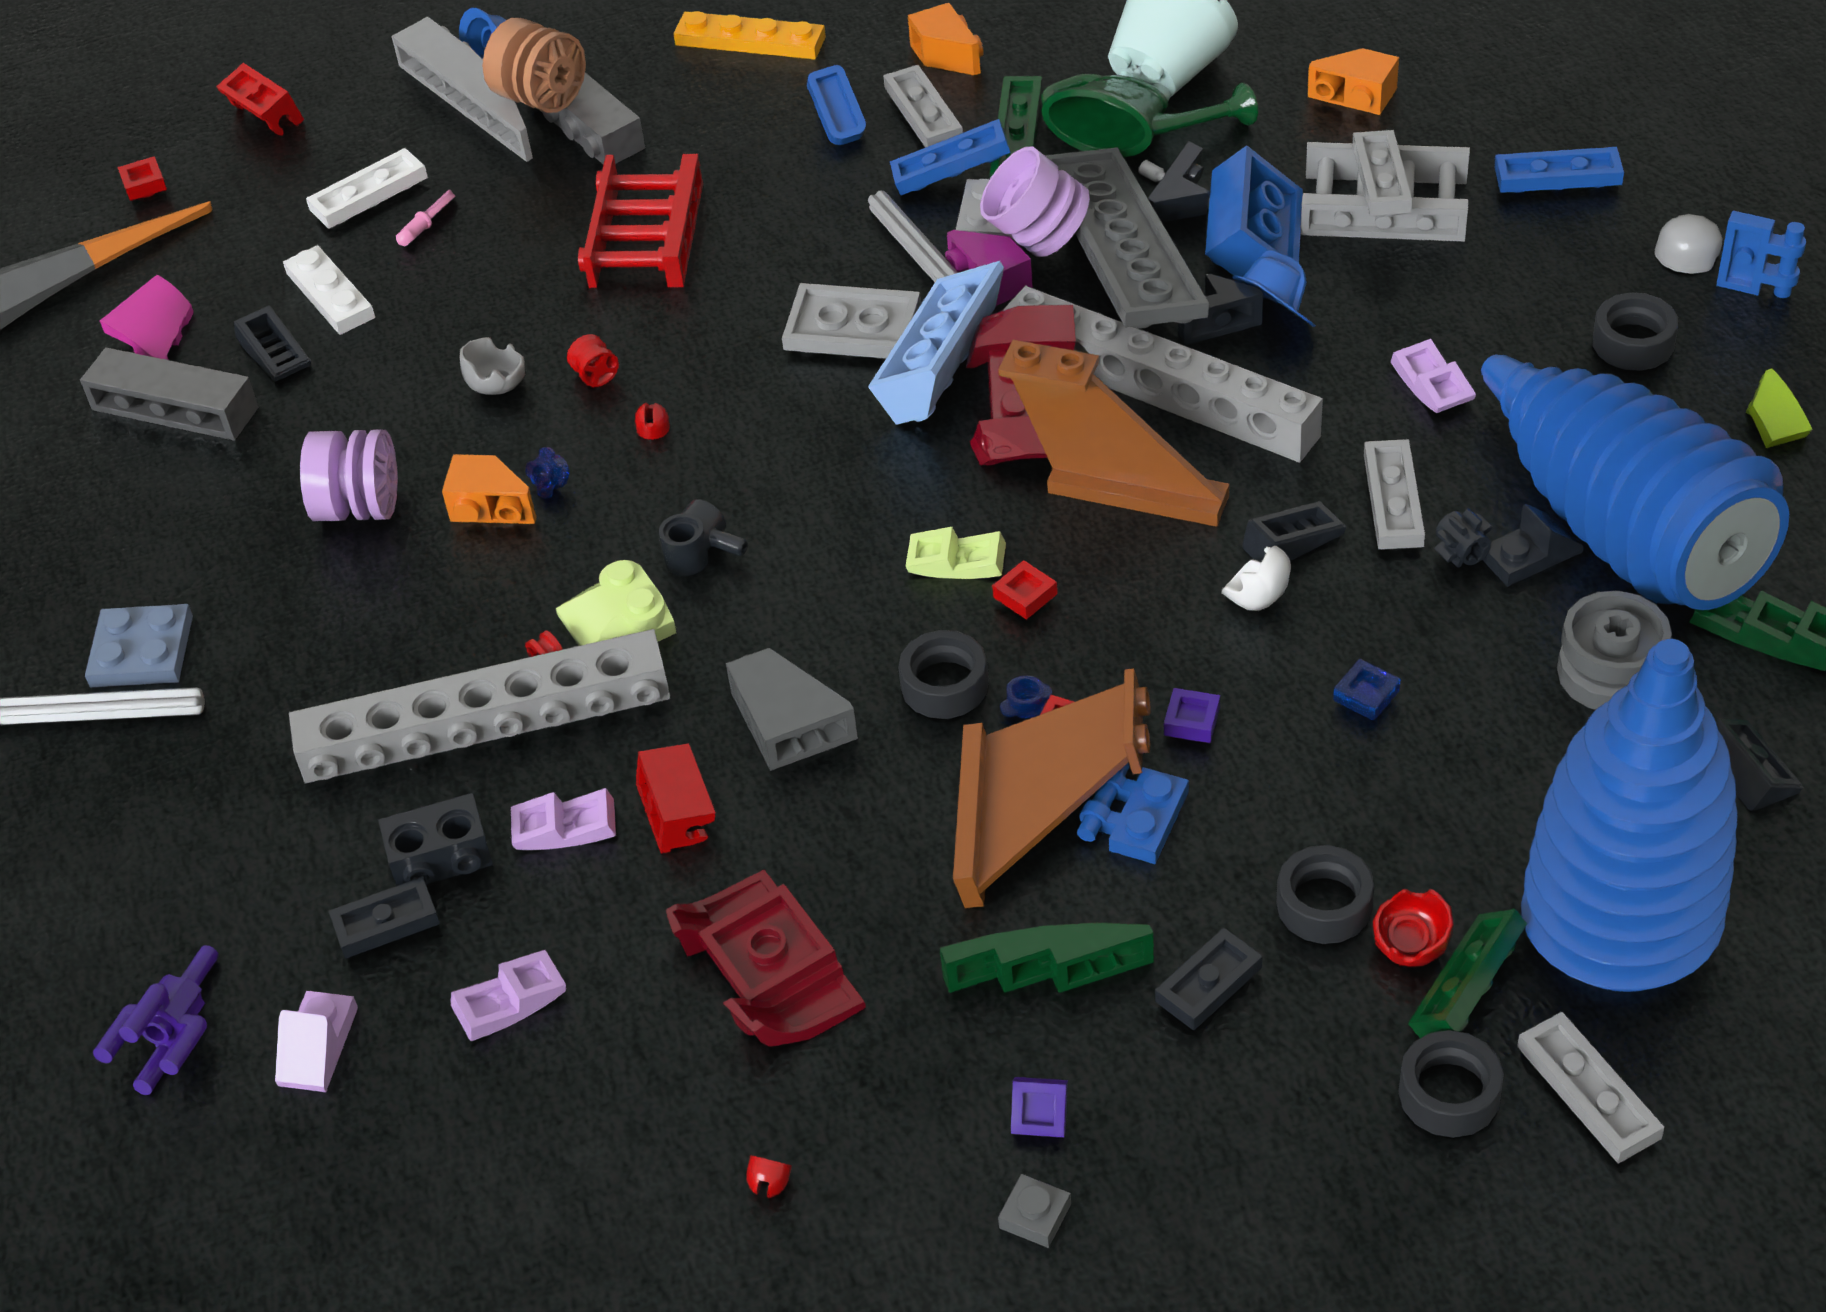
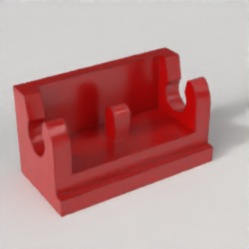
(260, 96)
(673, 796)

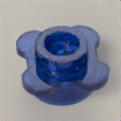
(547, 472)
(1025, 697)

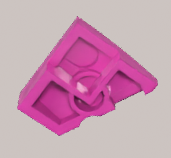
(150, 318)

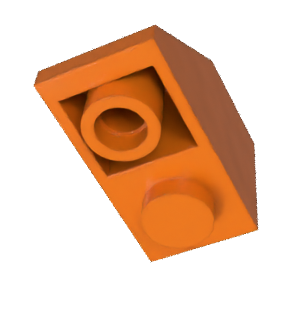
(944, 40)
(1355, 79)
(486, 492)

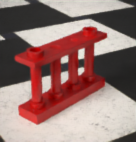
(675, 233)

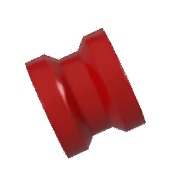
(592, 360)

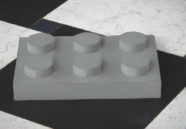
(848, 320)

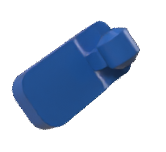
(836, 105)

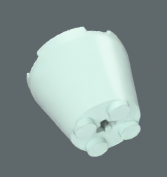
(1170, 40)

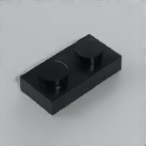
(384, 917)
(1208, 978)

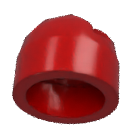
(660, 421)
(770, 1171)

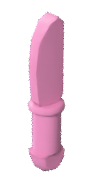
(422, 220)

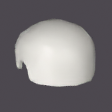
(1260, 582)

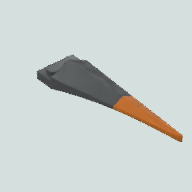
(38, 278)

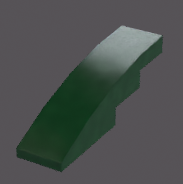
(1771, 628)
(1066, 953)

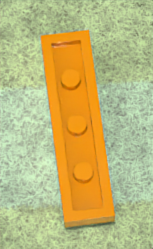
(749, 35)

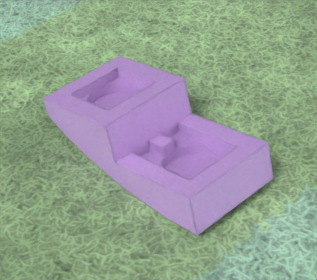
(1431, 378)
(553, 824)
(519, 991)

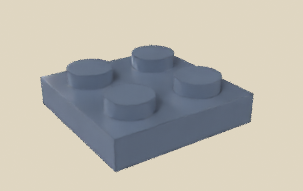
(139, 645)

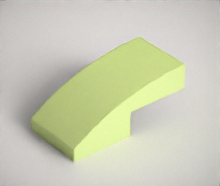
(943, 555)

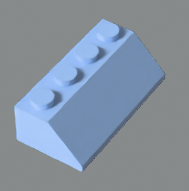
(935, 343)

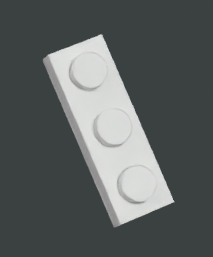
(366, 188)
(329, 289)

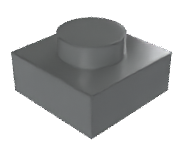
(1034, 1210)

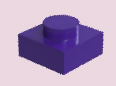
(1192, 715)
(1039, 1107)

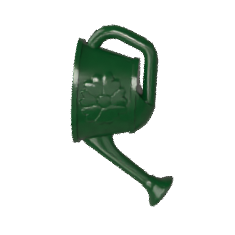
(1126, 112)

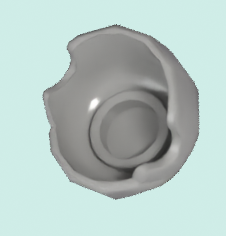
(1689, 244)
(490, 368)

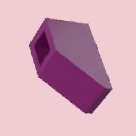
(975, 249)

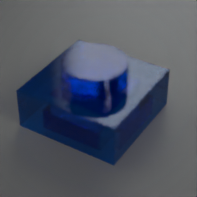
(1366, 689)

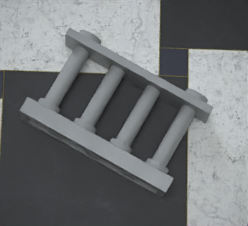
(1349, 215)

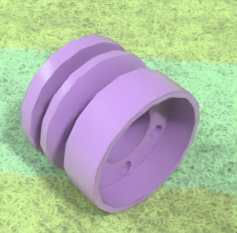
(1034, 202)
(348, 475)

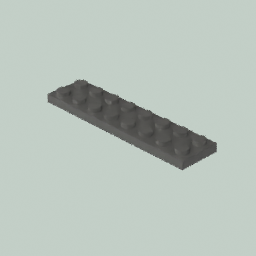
(1130, 244)

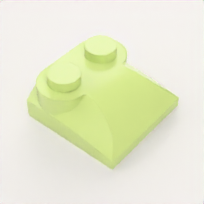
(617, 607)

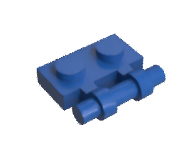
(1747, 250)
(1146, 817)

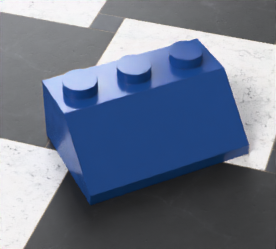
(1251, 212)

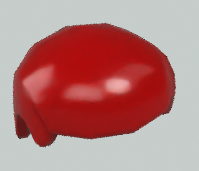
(1413, 927)

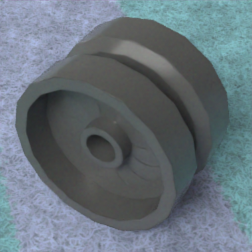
(1607, 644)

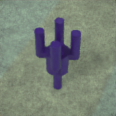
(164, 1017)

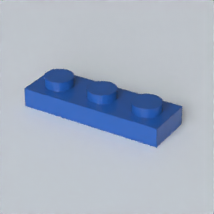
(950, 157)
(1558, 169)

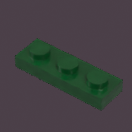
(1468, 973)

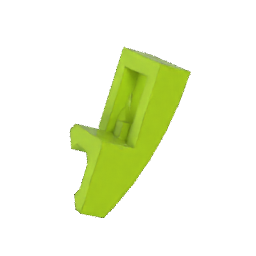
(1777, 412)

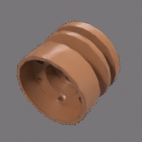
(534, 65)

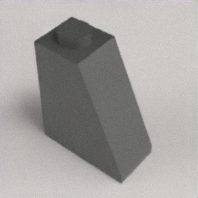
(788, 708)

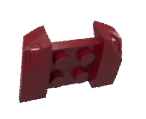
(1010, 431)
(771, 958)

